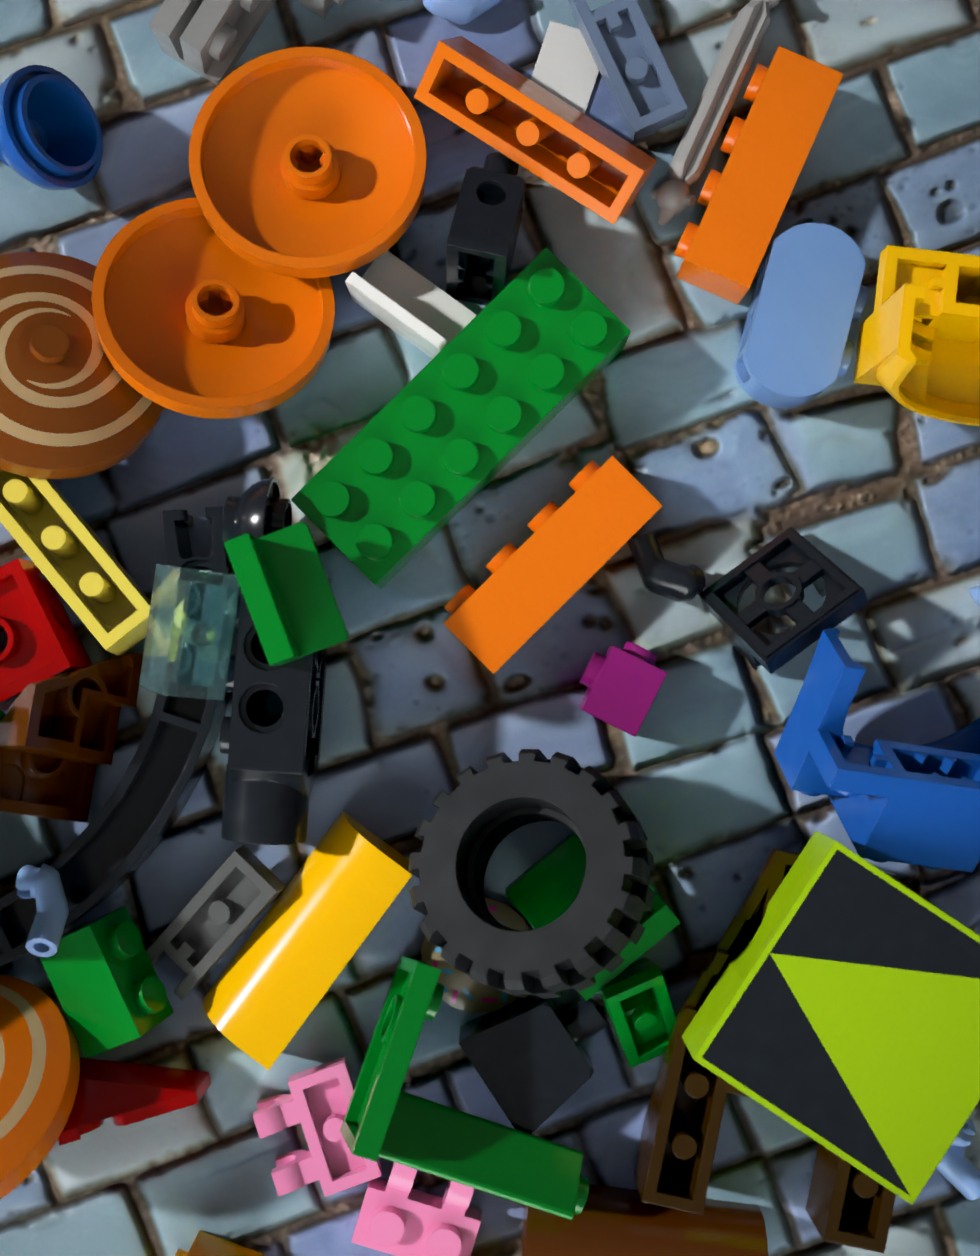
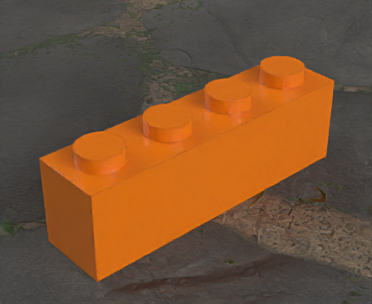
(534, 128)
(758, 176)
(551, 564)

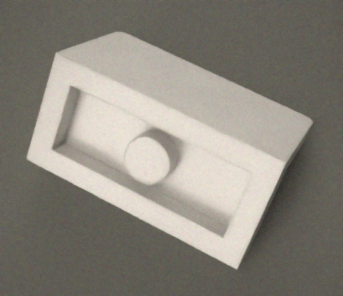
(409, 303)

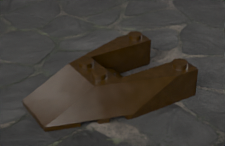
(690, 1100)

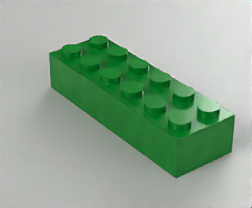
(462, 418)

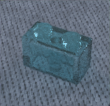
(189, 632)

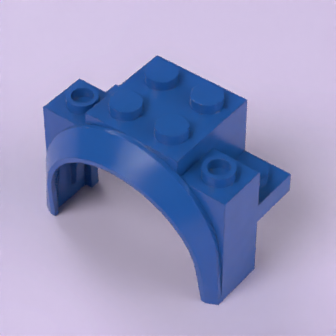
(890, 796)

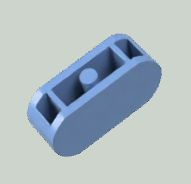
(801, 316)

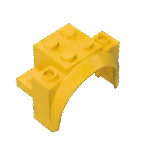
(925, 333)

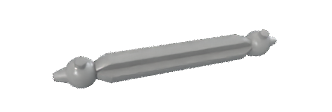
(713, 109)

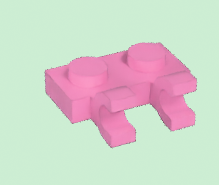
(320, 1104)
(416, 1222)

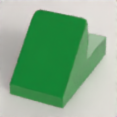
(640, 1011)

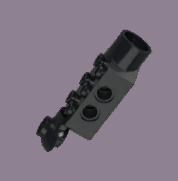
(268, 759)

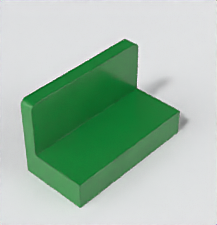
(287, 593)

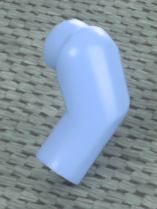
(51, 907)
(958, 1168)

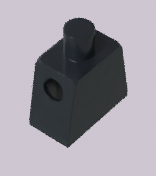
(484, 230)
(532, 1055)

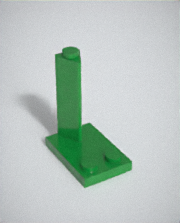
(440, 1138)

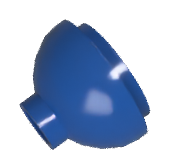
(48, 129)

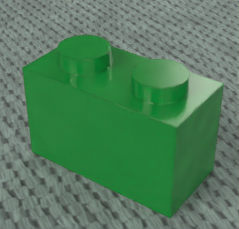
(107, 983)

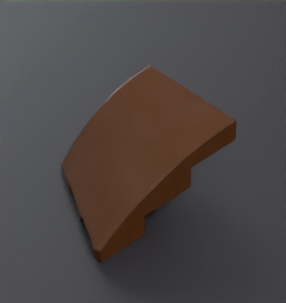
(61, 734)

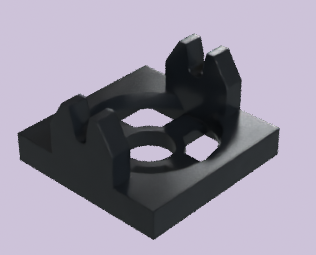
(784, 551)

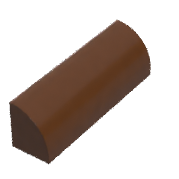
(622, 1225)

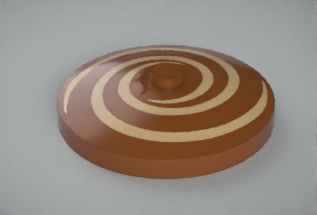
(59, 394)

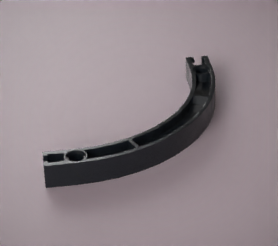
(153, 786)

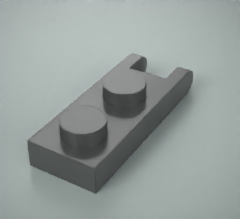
(217, 917)

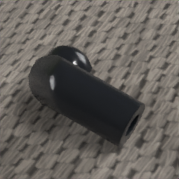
(664, 576)

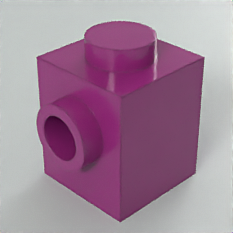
(621, 686)

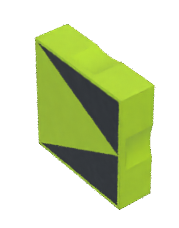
(852, 1017)

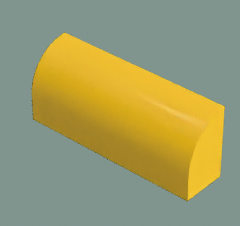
(306, 939)

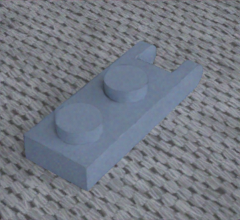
(631, 65)

